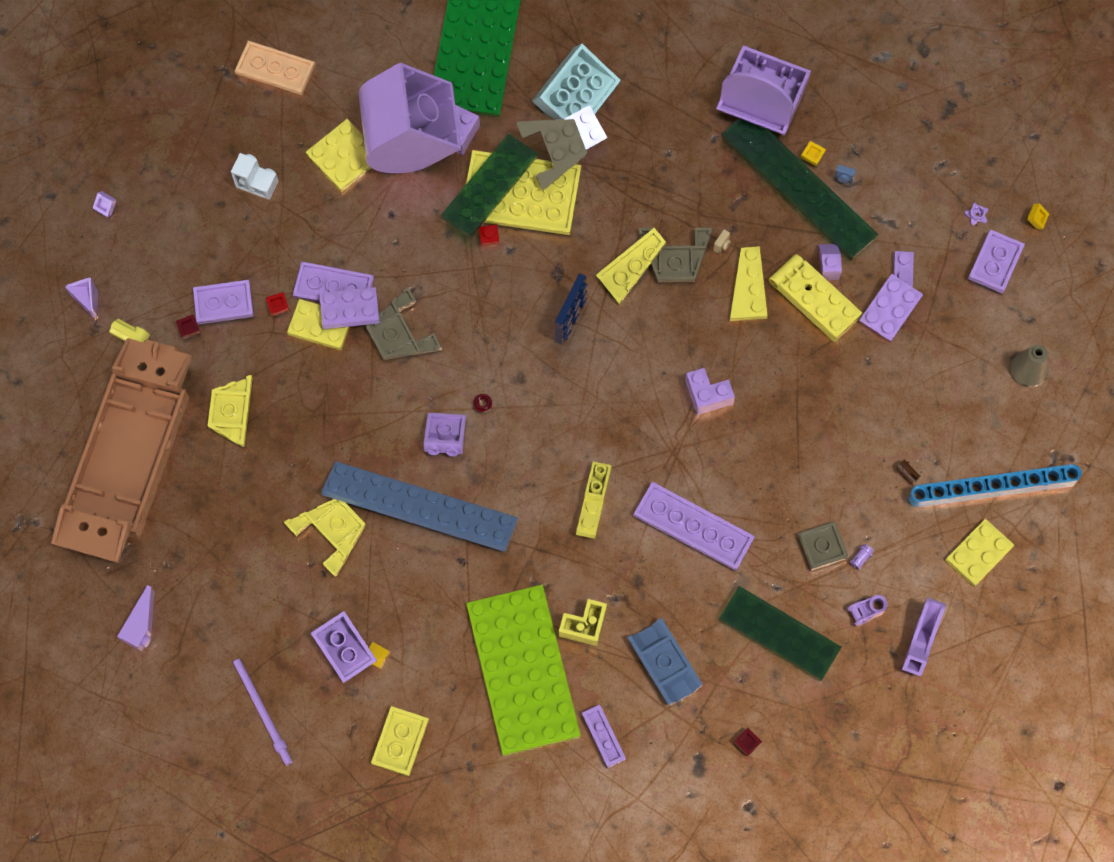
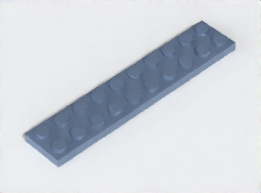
(420, 506)

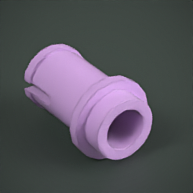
(862, 555)

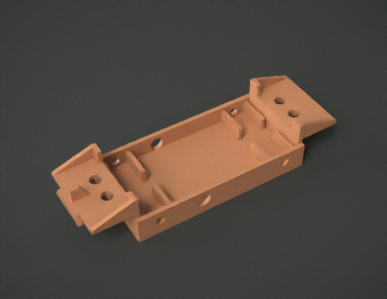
(125, 451)

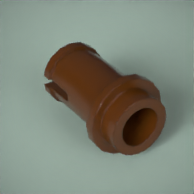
(906, 469)

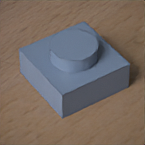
(844, 174)

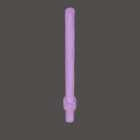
(279, 745)

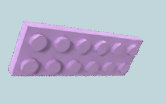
(694, 526)

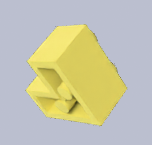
(585, 628)

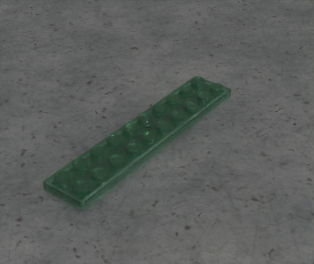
(801, 187)

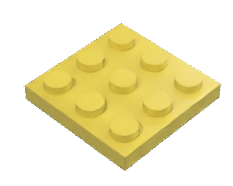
(341, 155)

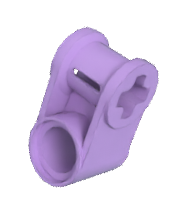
(864, 611)

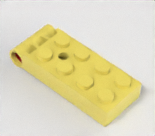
(821, 304)

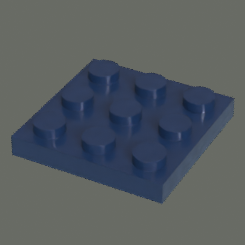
(569, 312)

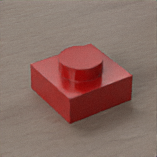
(489, 235)
(277, 304)

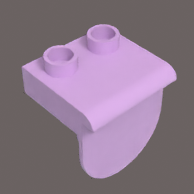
(763, 90)

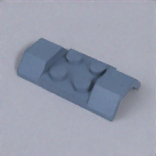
(665, 662)

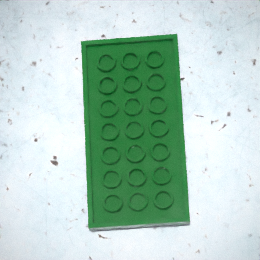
(477, 52)

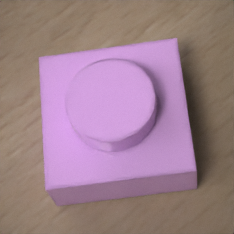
(104, 203)

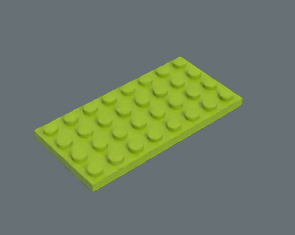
(523, 670)

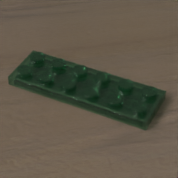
(489, 185)
(780, 633)

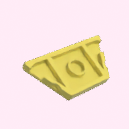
(231, 409)

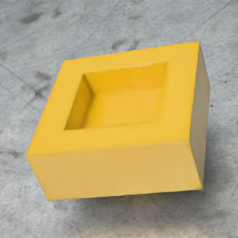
(813, 153)
(1038, 216)
(379, 653)

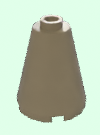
(1030, 366)

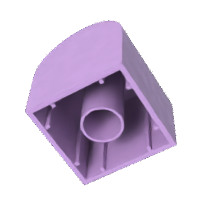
(407, 120)

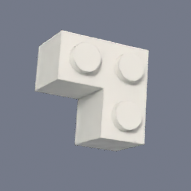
(252, 178)

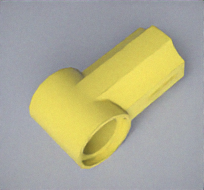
(123, 331)

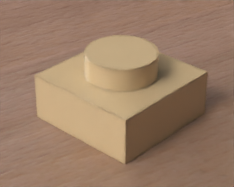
(722, 242)

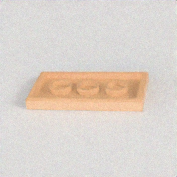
(275, 67)

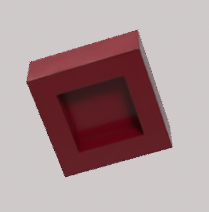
(188, 327)
(747, 742)

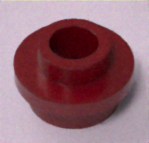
(482, 397)

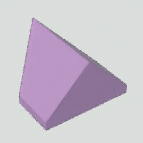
(85, 294)

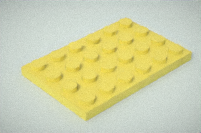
(528, 205)

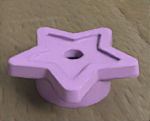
(977, 209)

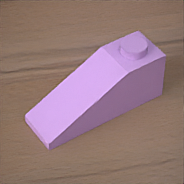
(138, 626)

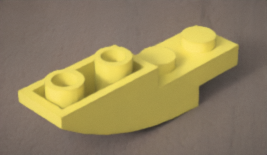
(594, 500)

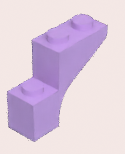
(923, 636)

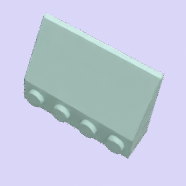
(576, 84)

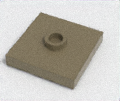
(823, 545)

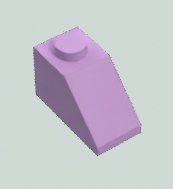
(830, 261)

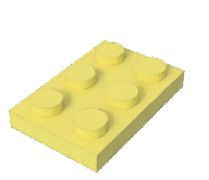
(307, 325)
(979, 552)
(400, 741)

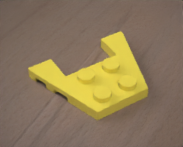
(337, 524)

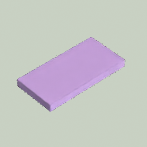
(320, 279)

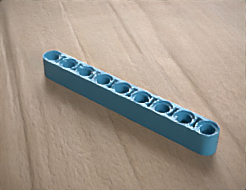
(1001, 480)

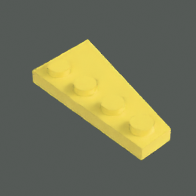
(627, 268)
(749, 291)

